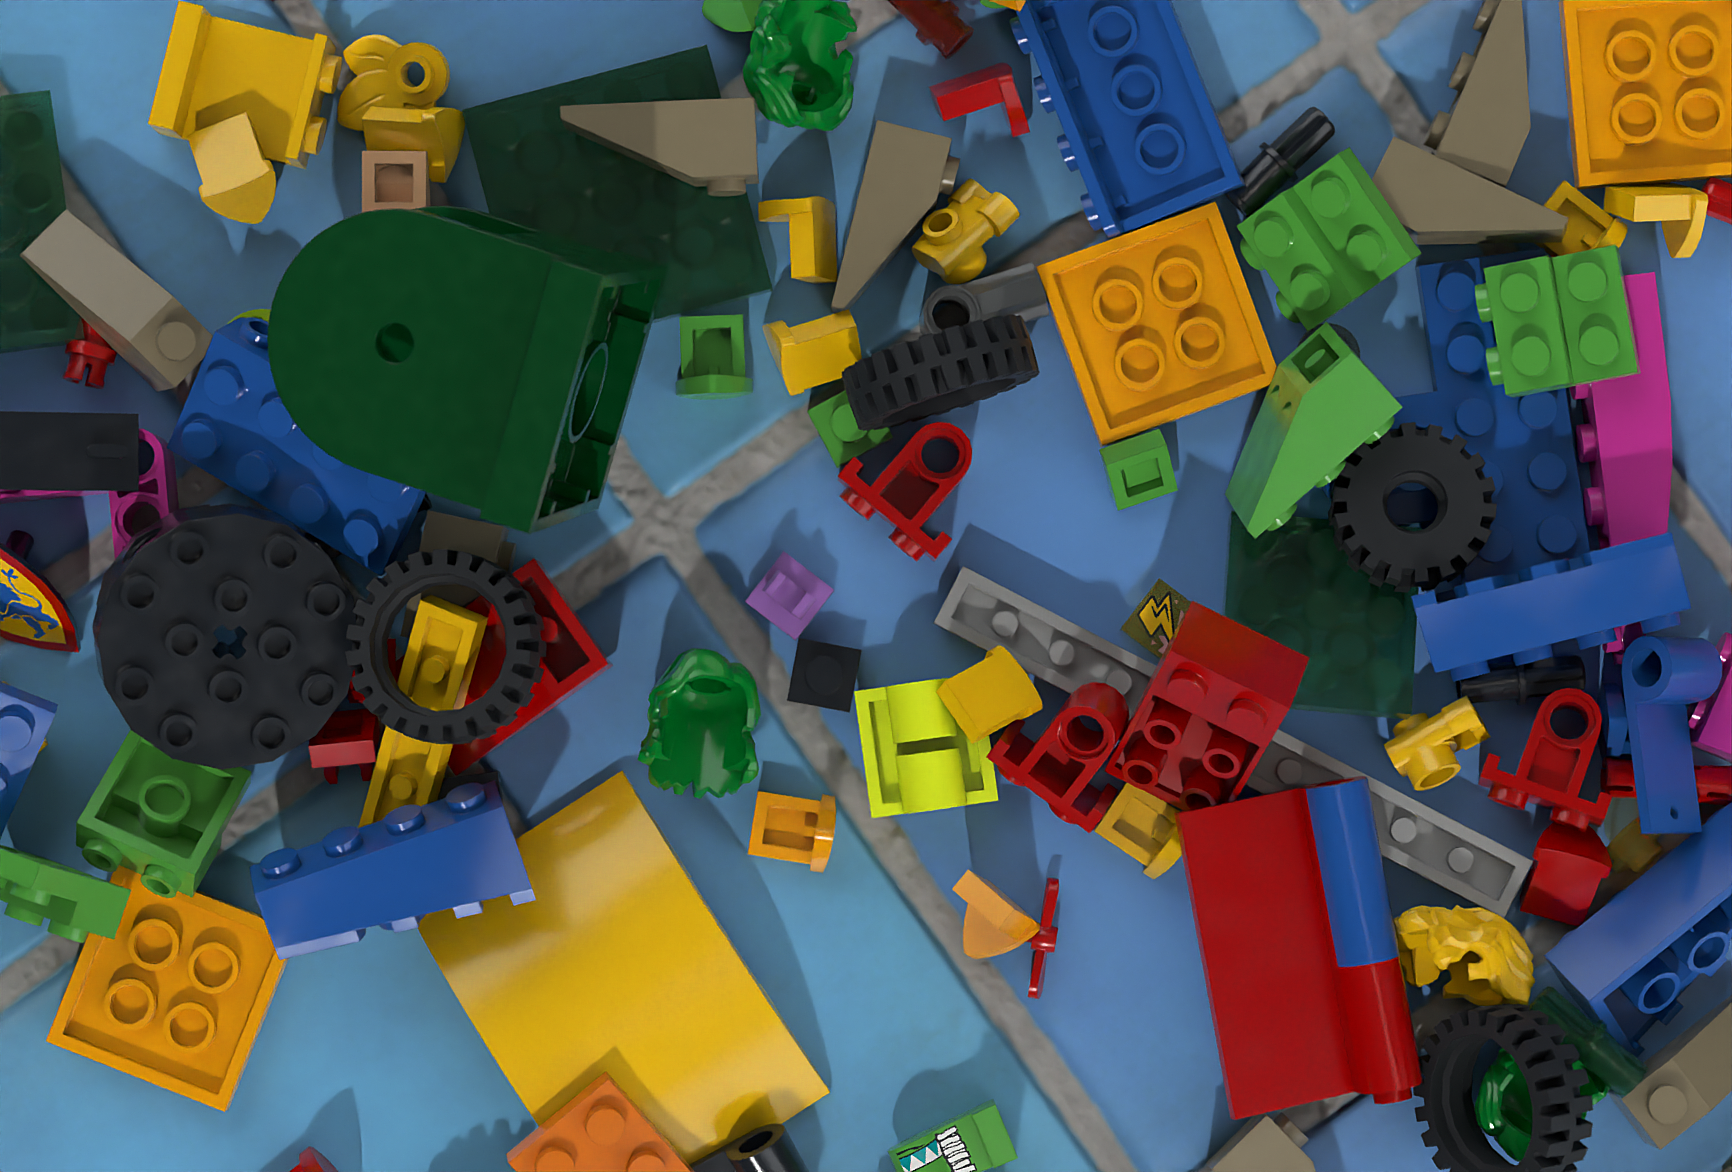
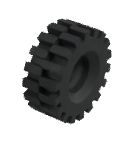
(1402, 555)

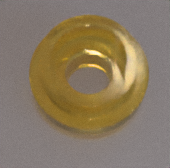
(1633, 849)

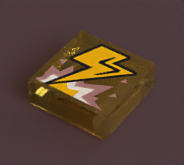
(1156, 618)

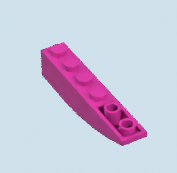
(1629, 442)

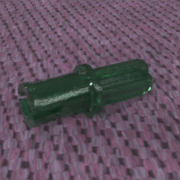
(1596, 1047)

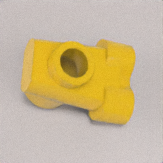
(956, 233)
(1427, 745)

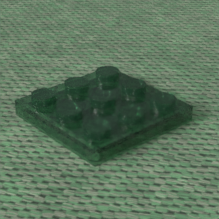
(1309, 599)

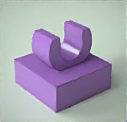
(789, 596)

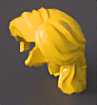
(1479, 948)

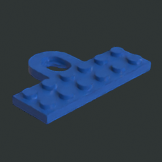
(1519, 438)

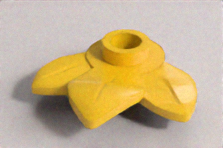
(384, 79)

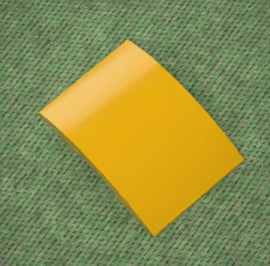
(623, 978)

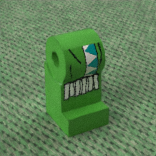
(961, 1144)

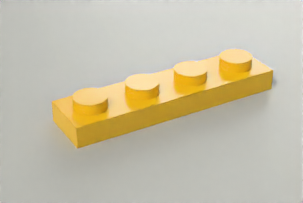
(435, 677)

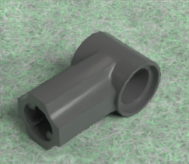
(1000, 294)

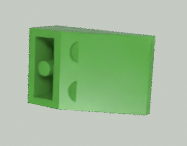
(1309, 422)

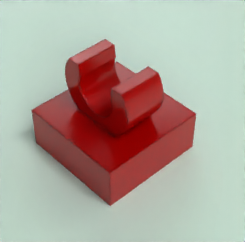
(346, 740)

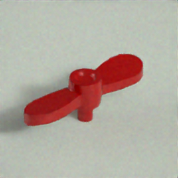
(1045, 939)

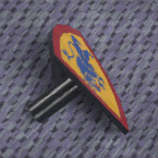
(29, 604)

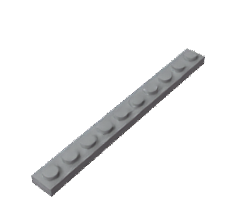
(1074, 656)

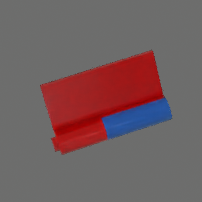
(1299, 947)

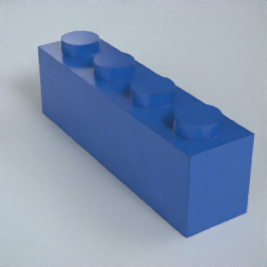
(1552, 605)
(392, 872)
(1653, 937)

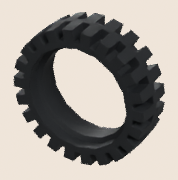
(940, 372)
(373, 629)
(1549, 1078)

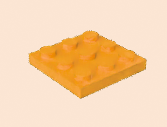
(1648, 90)
(1158, 324)
(172, 992)

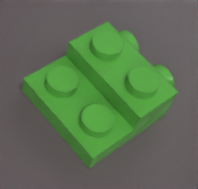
(1326, 241)
(1558, 321)
(159, 817)
(65, 895)

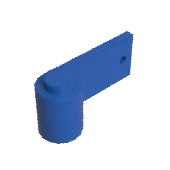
(1657, 684)

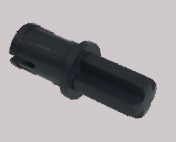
(1281, 160)
(1524, 680)

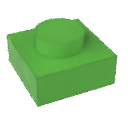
(840, 431)
(1138, 469)

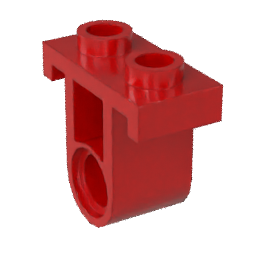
(909, 491)
(1067, 754)
(1553, 766)

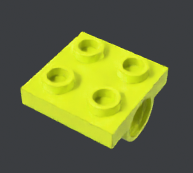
(918, 752)

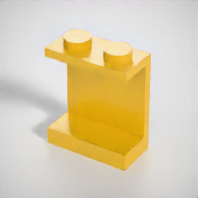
(232, 68)

